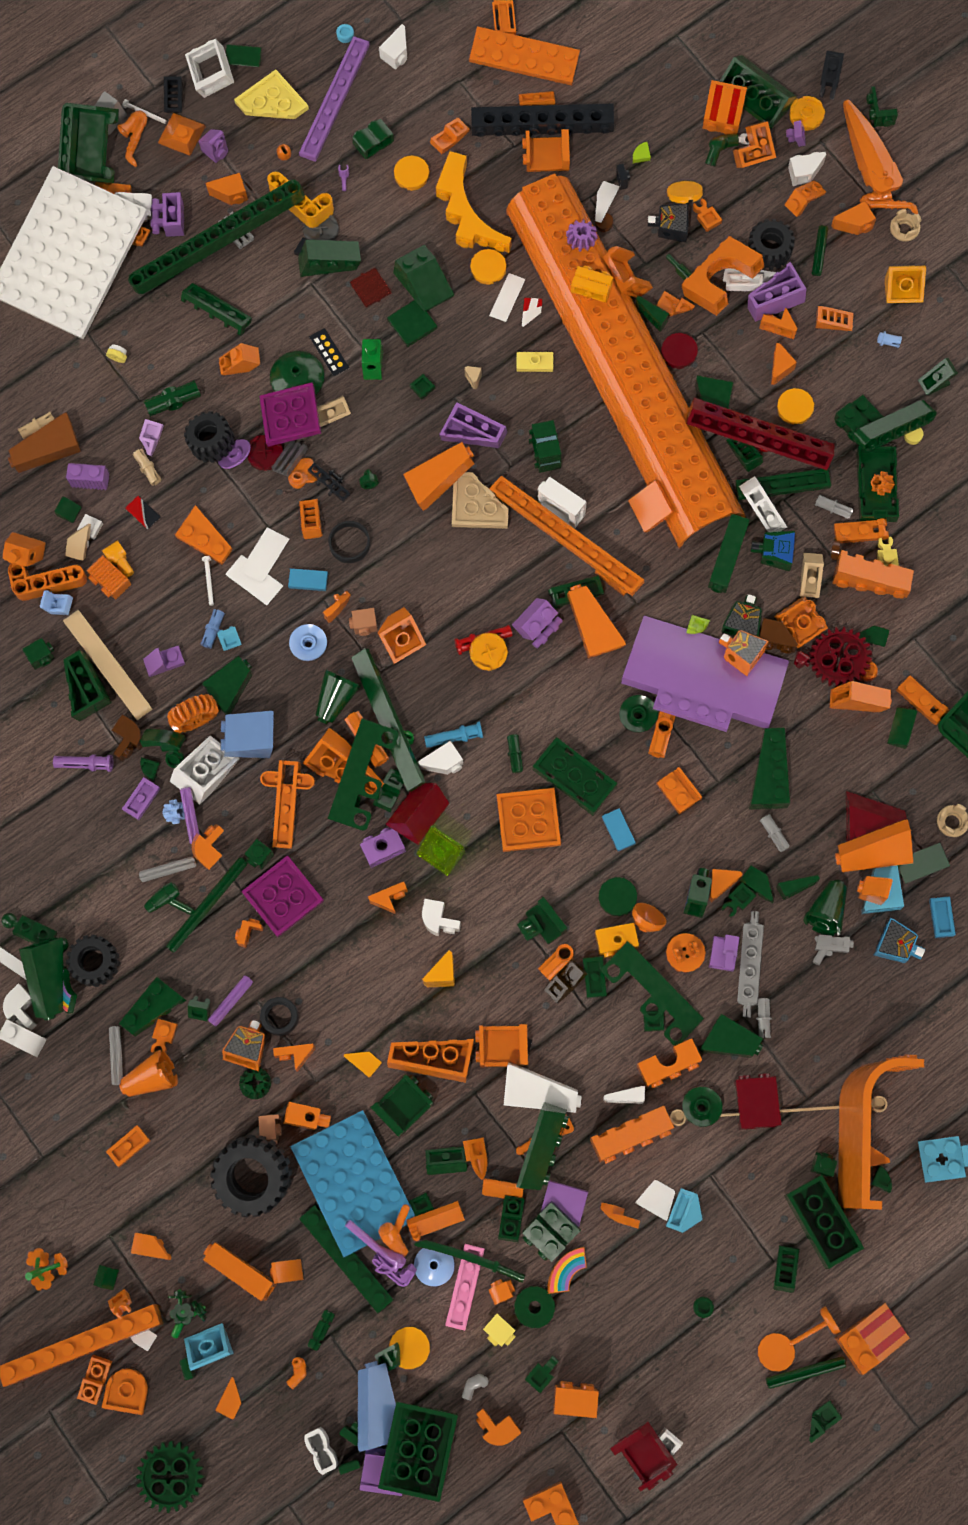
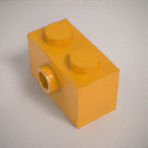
(613, 938)

